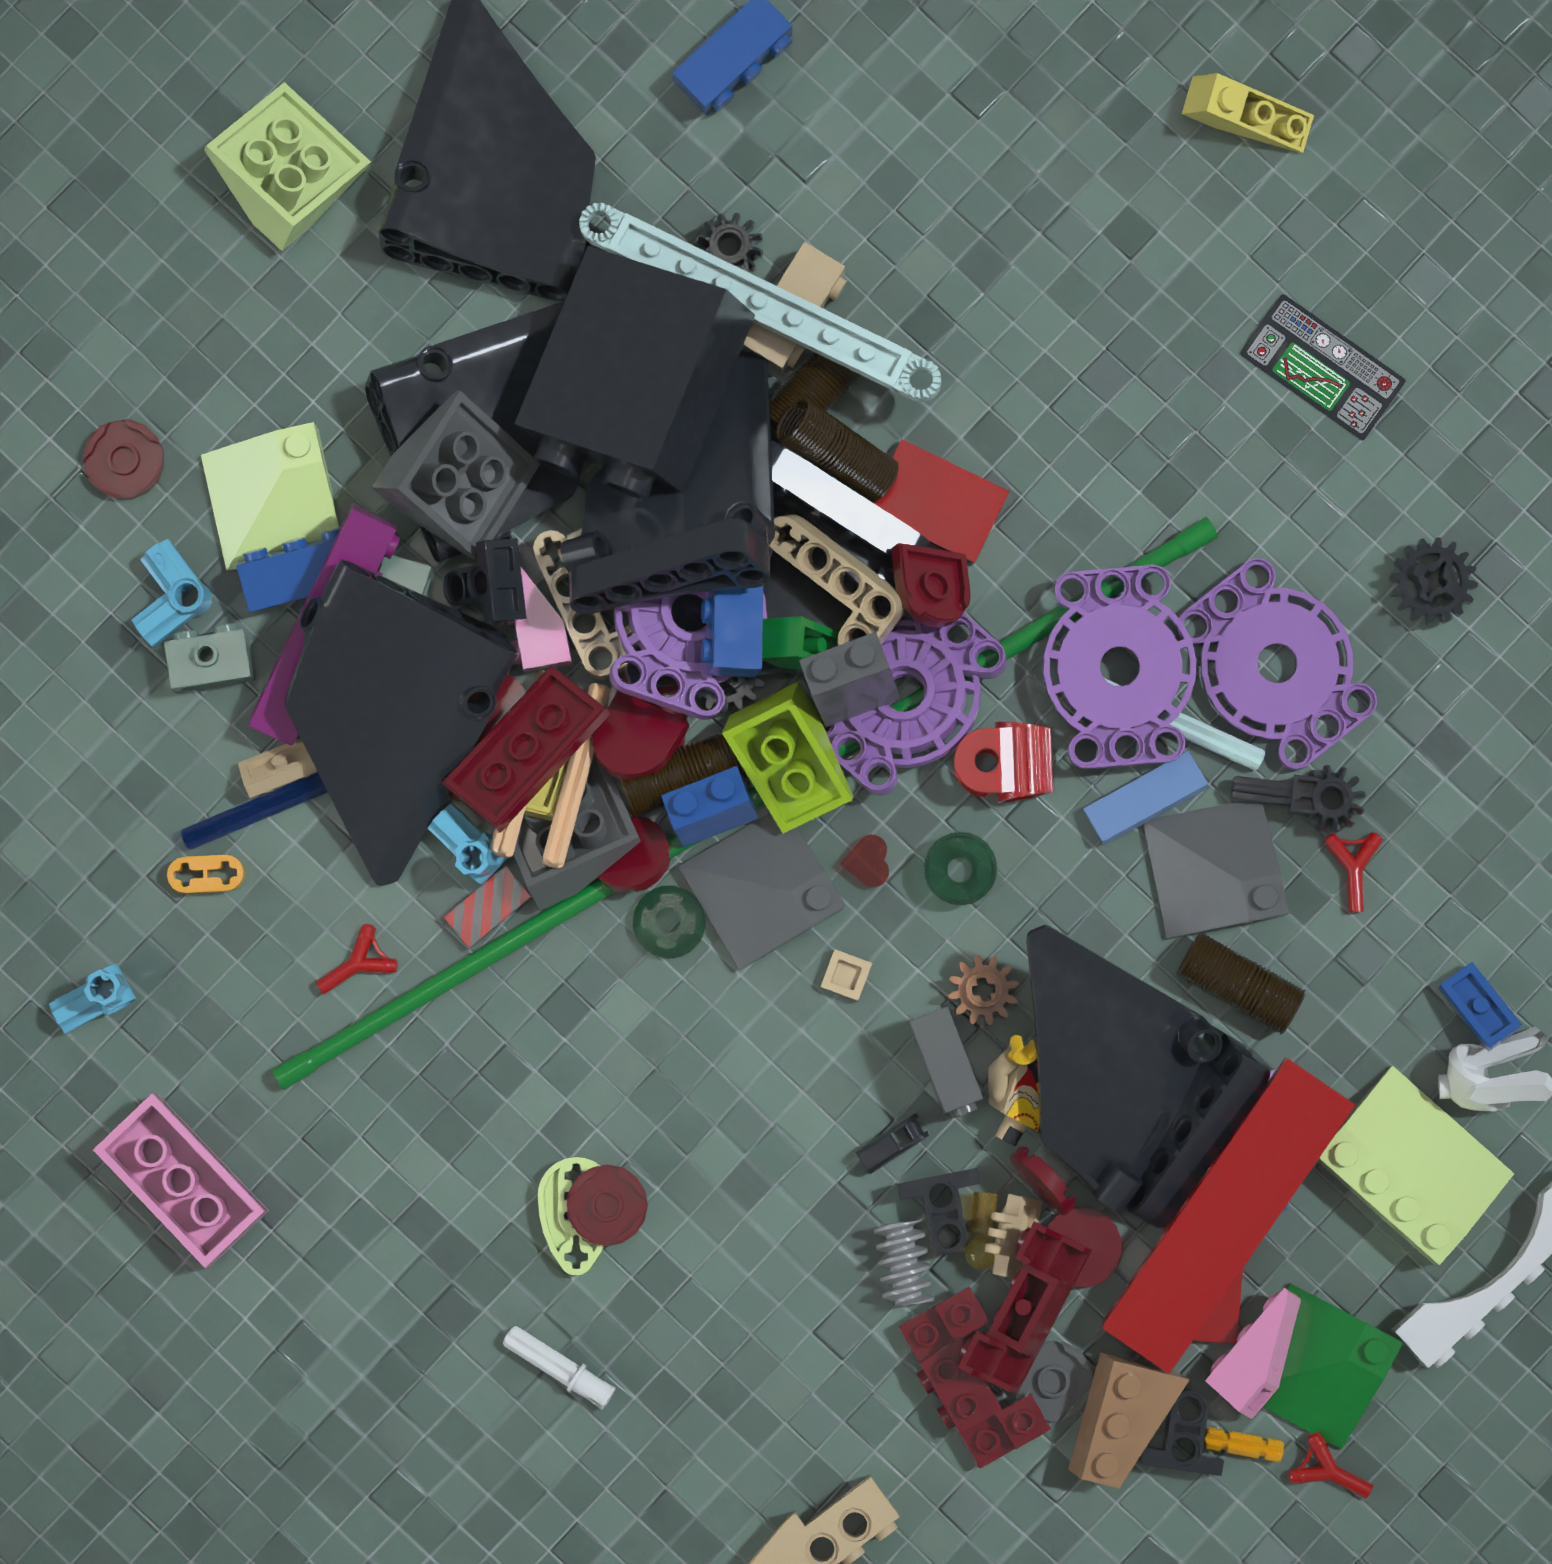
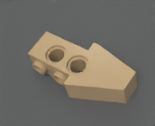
(793, 1537)

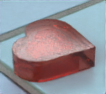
(867, 861)

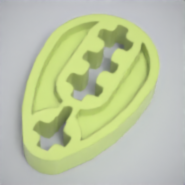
(552, 1211)

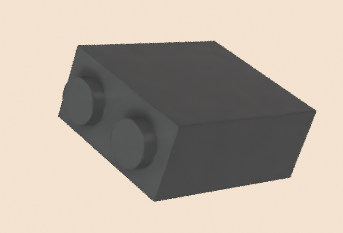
(850, 679)
(946, 1062)

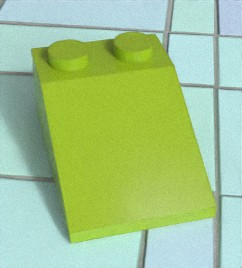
(788, 757)

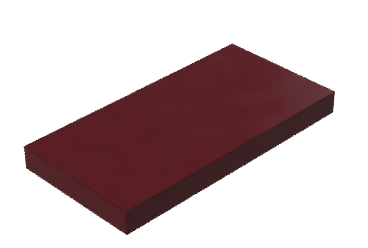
(526, 748)

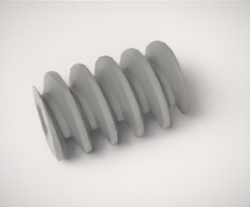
(903, 1263)

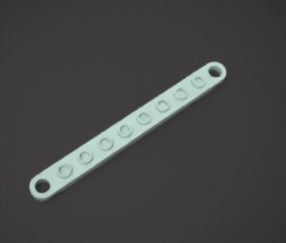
(773, 306)

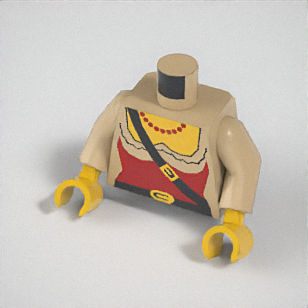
(1015, 1089)

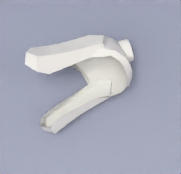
(1469, 1081)

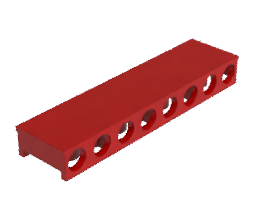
(1227, 1215)

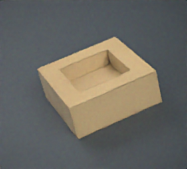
(846, 975)

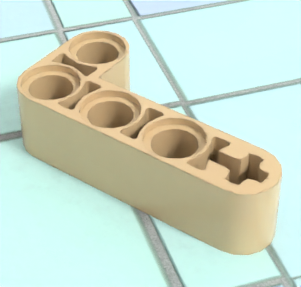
(832, 577)
(585, 643)

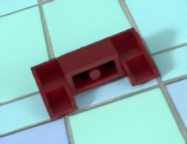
(1029, 1309)
(966, 1399)

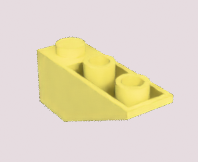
(1246, 112)

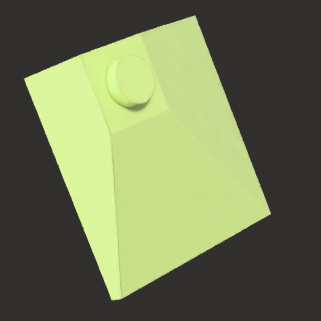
(285, 164)
(270, 491)

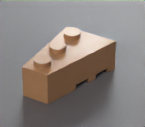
(1121, 1417)

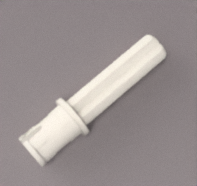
(559, 1367)

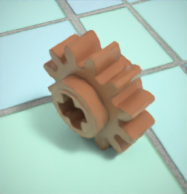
(974, 1003)

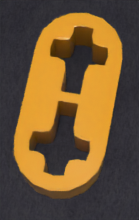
(206, 864)

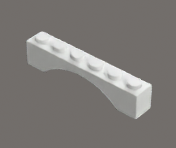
(1436, 1326)

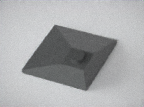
(457, 475)
(598, 840)
(1215, 868)
(761, 889)

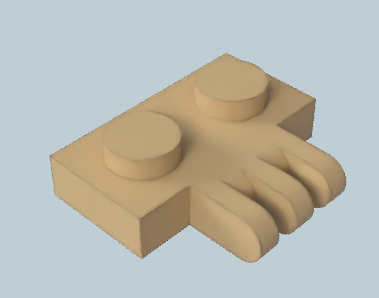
(1015, 1218)

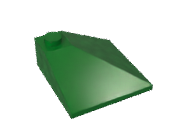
(1331, 1369)

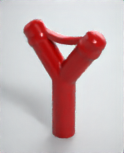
(1354, 865)
(358, 962)
(1327, 1470)

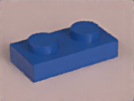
(1480, 1006)

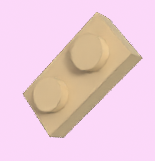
(275, 768)

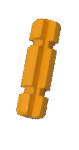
(1244, 1444)

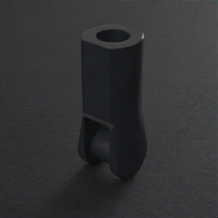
(885, 1147)

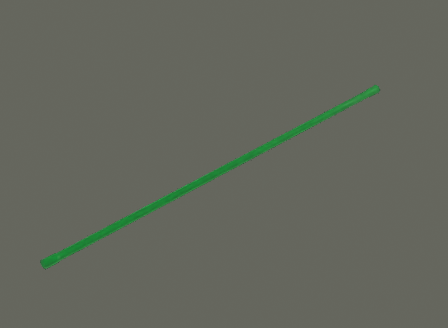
(308, 1061)

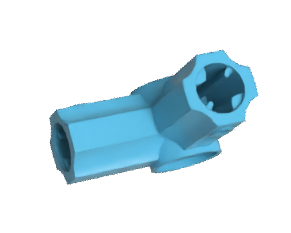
(174, 577)
(466, 843)
(102, 994)

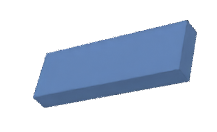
(1145, 798)

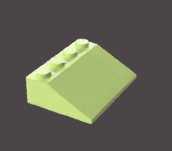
(1414, 1166)

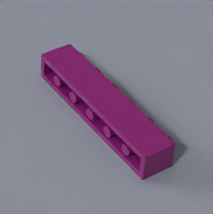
(361, 540)

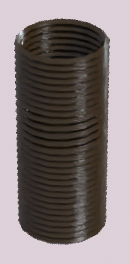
(818, 382)
(842, 451)
(684, 768)
(1228, 977)

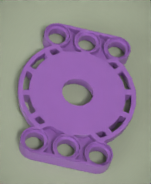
(666, 652)
(942, 672)
(1307, 693)
(1128, 708)

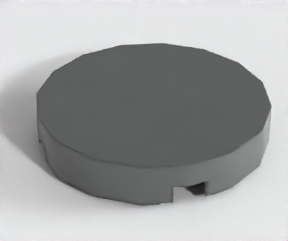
(1058, 1381)

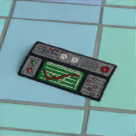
(1322, 367)

